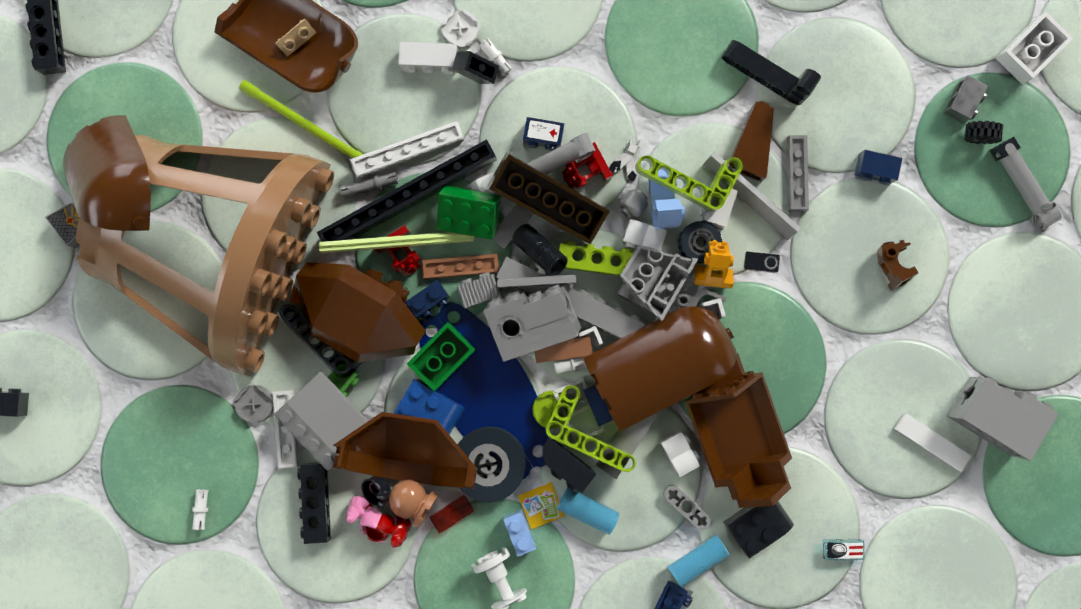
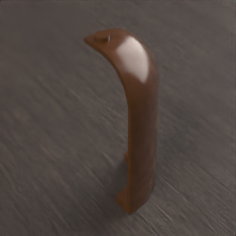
(316, 64)
(109, 176)
(661, 364)

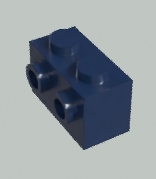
(428, 299)

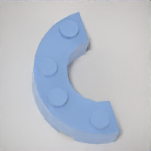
(665, 209)

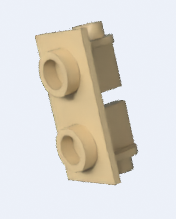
(295, 37)

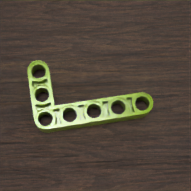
(690, 183)
(583, 438)

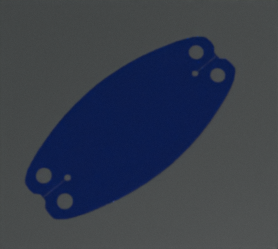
(488, 388)

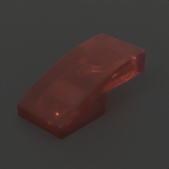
(451, 514)

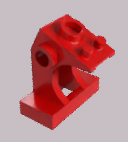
(595, 164)
(409, 264)

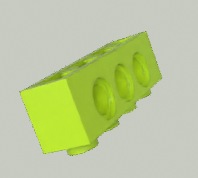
(586, 263)

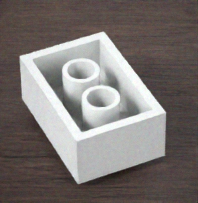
(1034, 48)

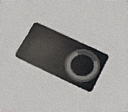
(762, 261)

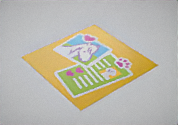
(540, 505)

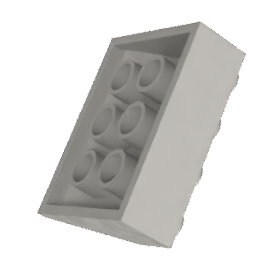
(320, 418)

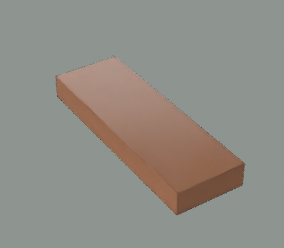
(568, 349)

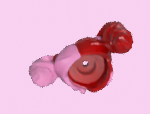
(378, 525)

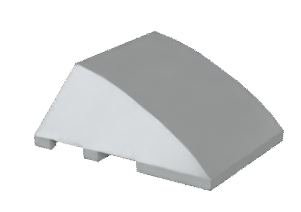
(656, 277)

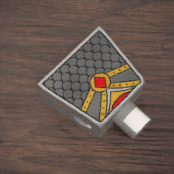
(65, 224)

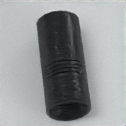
(538, 249)

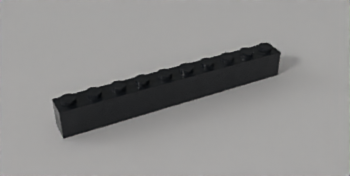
(409, 194)

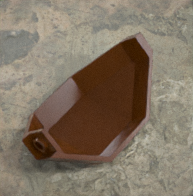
(356, 313)
(404, 450)

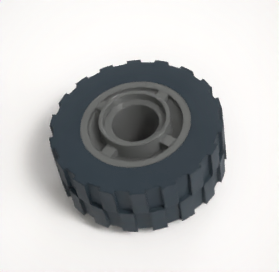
(688, 237)

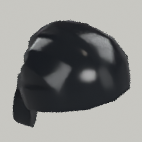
(376, 491)

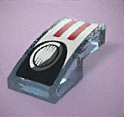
(843, 549)

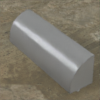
(627, 441)

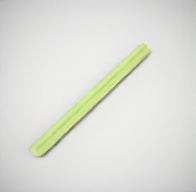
(392, 242)

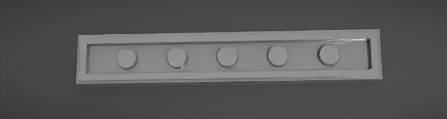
(756, 200)

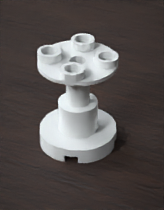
(493, 566)

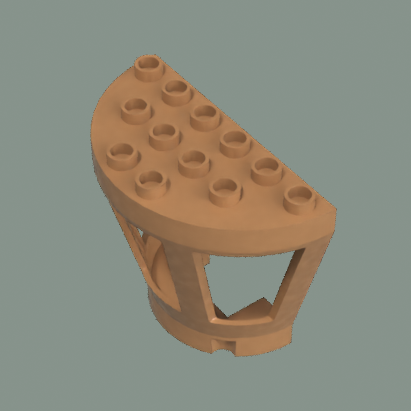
(255, 261)

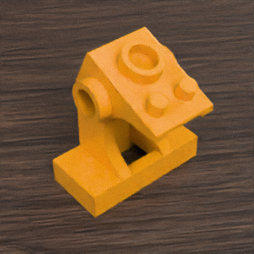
(717, 269)

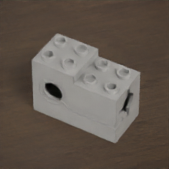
(531, 322)
(1003, 417)

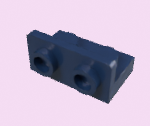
(674, 597)

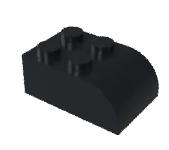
(566, 465)
(758, 527)

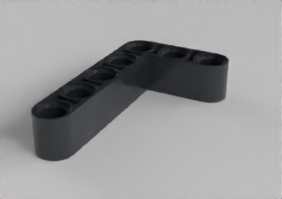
(771, 75)
(320, 348)

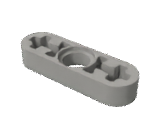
(701, 513)

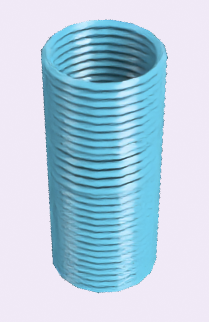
(589, 512)
(693, 563)

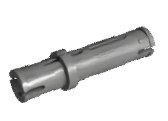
(369, 185)

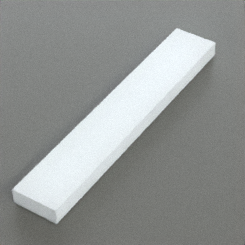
(406, 149)

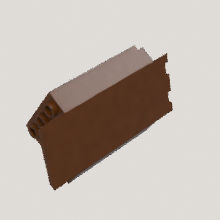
(742, 437)

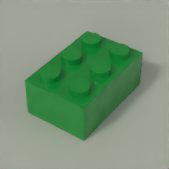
(468, 212)
(441, 356)

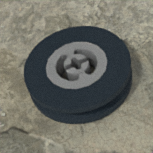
(506, 445)

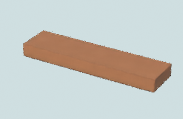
(460, 266)

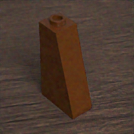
(754, 142)

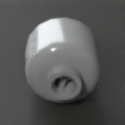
(633, 203)

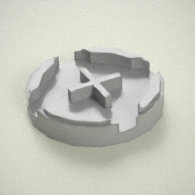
(254, 404)

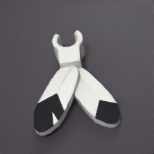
(627, 159)

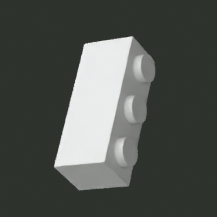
(427, 57)

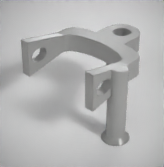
(693, 300)

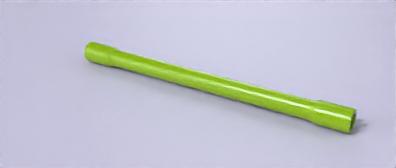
(256, 93)

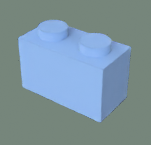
(519, 532)

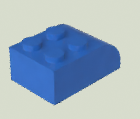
(430, 404)

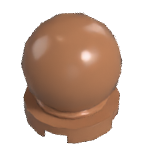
(410, 500)

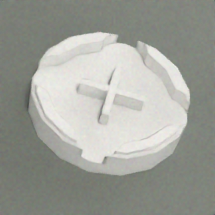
(460, 28)

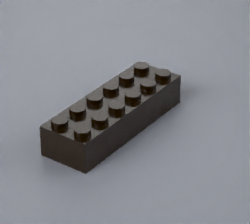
(548, 198)

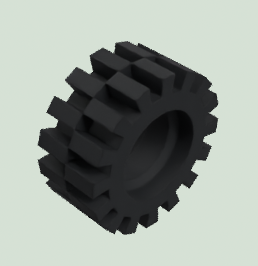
(983, 132)

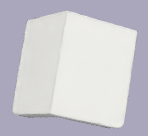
(714, 306)
(595, 337)

